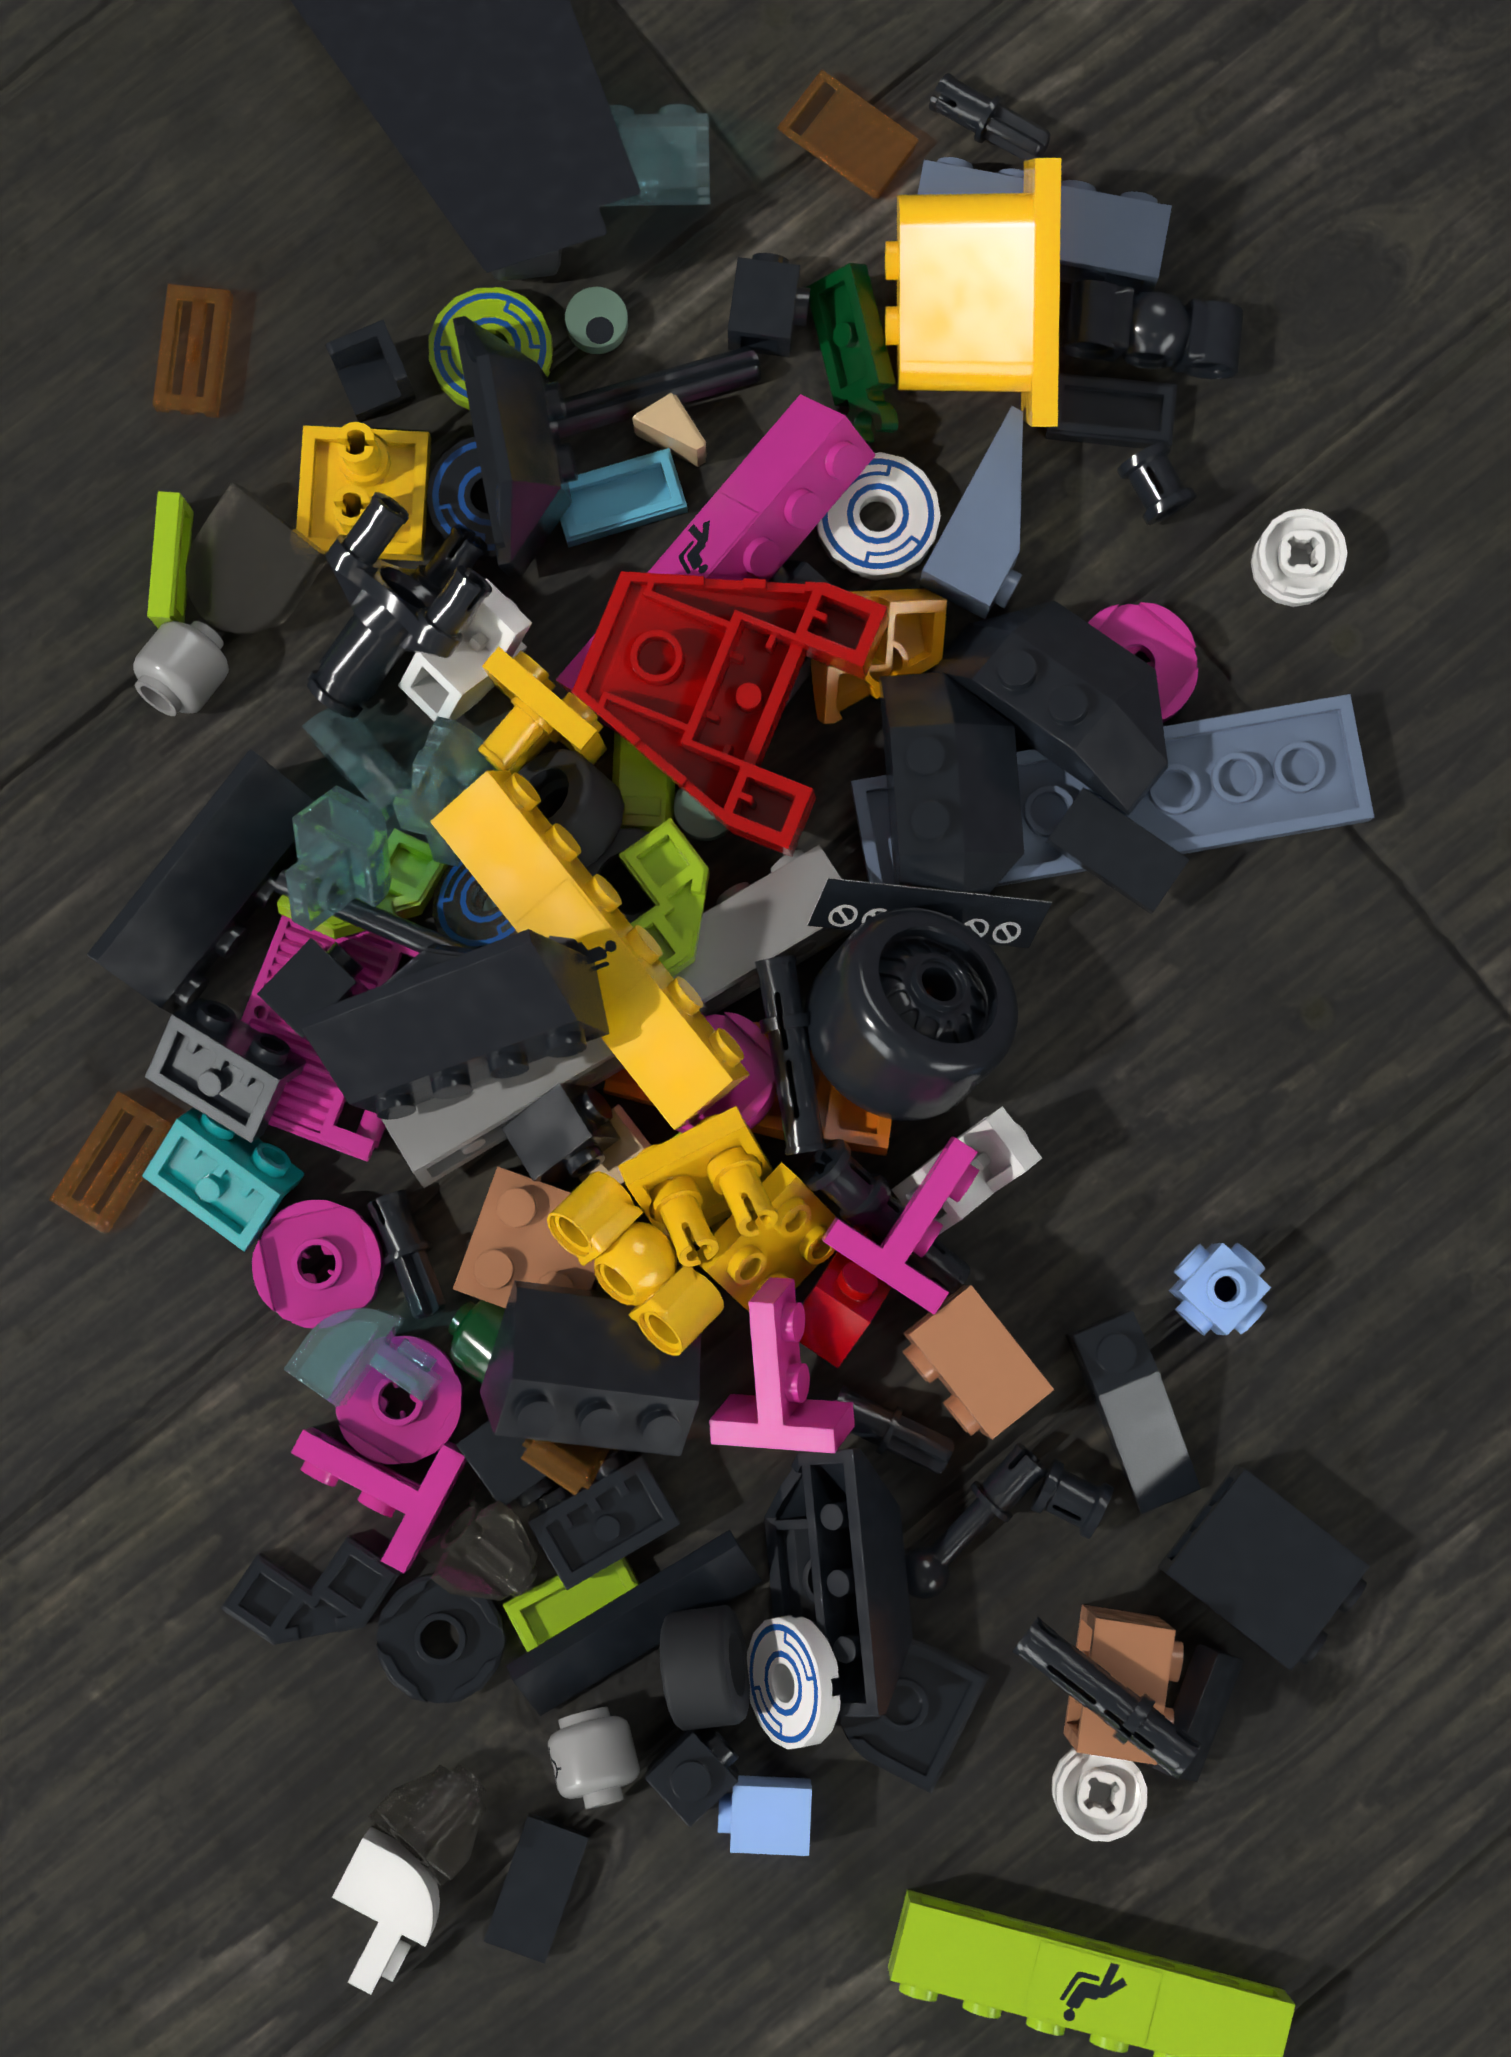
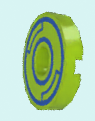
(500, 313)

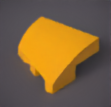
(908, 646)

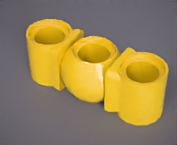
(635, 1263)

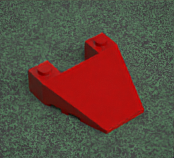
(702, 678)

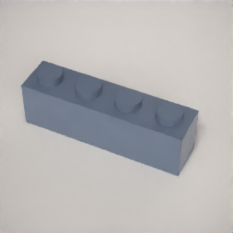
(1099, 232)

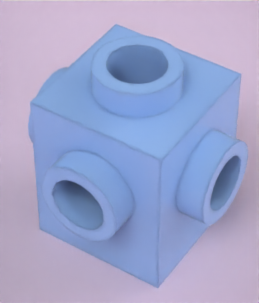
(1196, 1289)

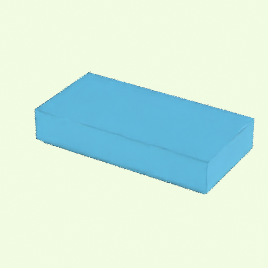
(623, 497)

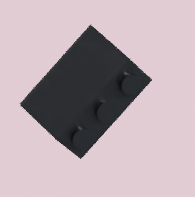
(586, 1375)

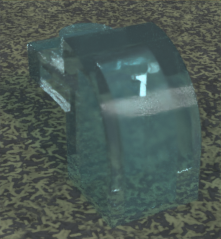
(339, 857)
(349, 1344)

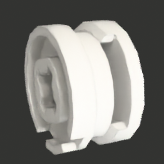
(1298, 557)
(1099, 1795)

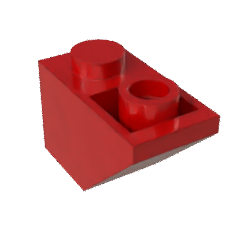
(841, 1306)

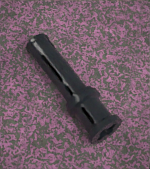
(868, 1202)

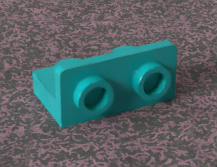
(222, 1176)

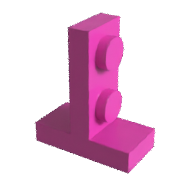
(913, 1230)
(780, 1412)
(385, 1488)

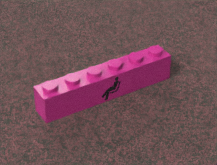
(765, 503)

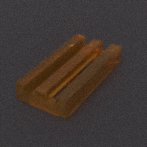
(187, 402)
(83, 1210)

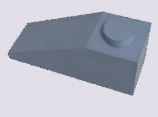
(982, 539)

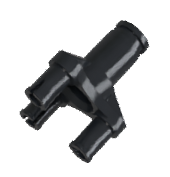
(394, 605)

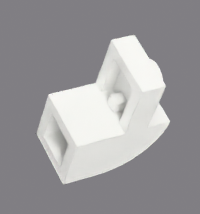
(459, 682)
(1001, 1158)
(396, 1893)

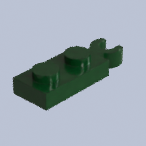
(854, 348)

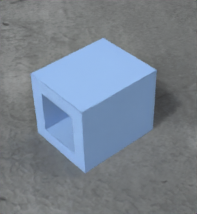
(767, 1815)

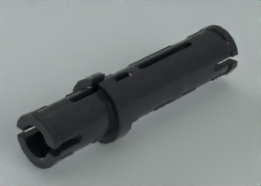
(790, 1054)
(1115, 1704)

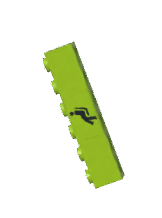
(1082, 1984)

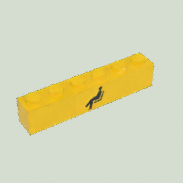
(545, 888)

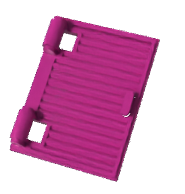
(312, 1099)

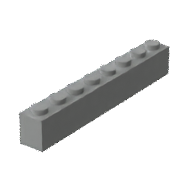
(741, 929)

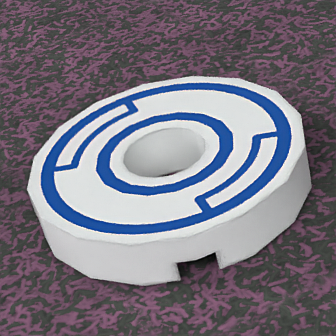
(901, 546)
(789, 1710)

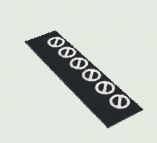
(994, 918)

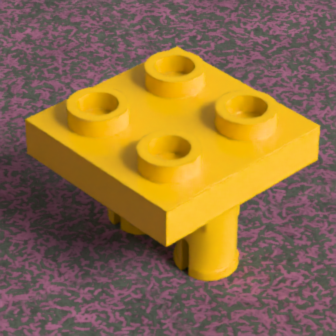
(346, 468)
(536, 716)
(701, 1181)
(784, 1251)

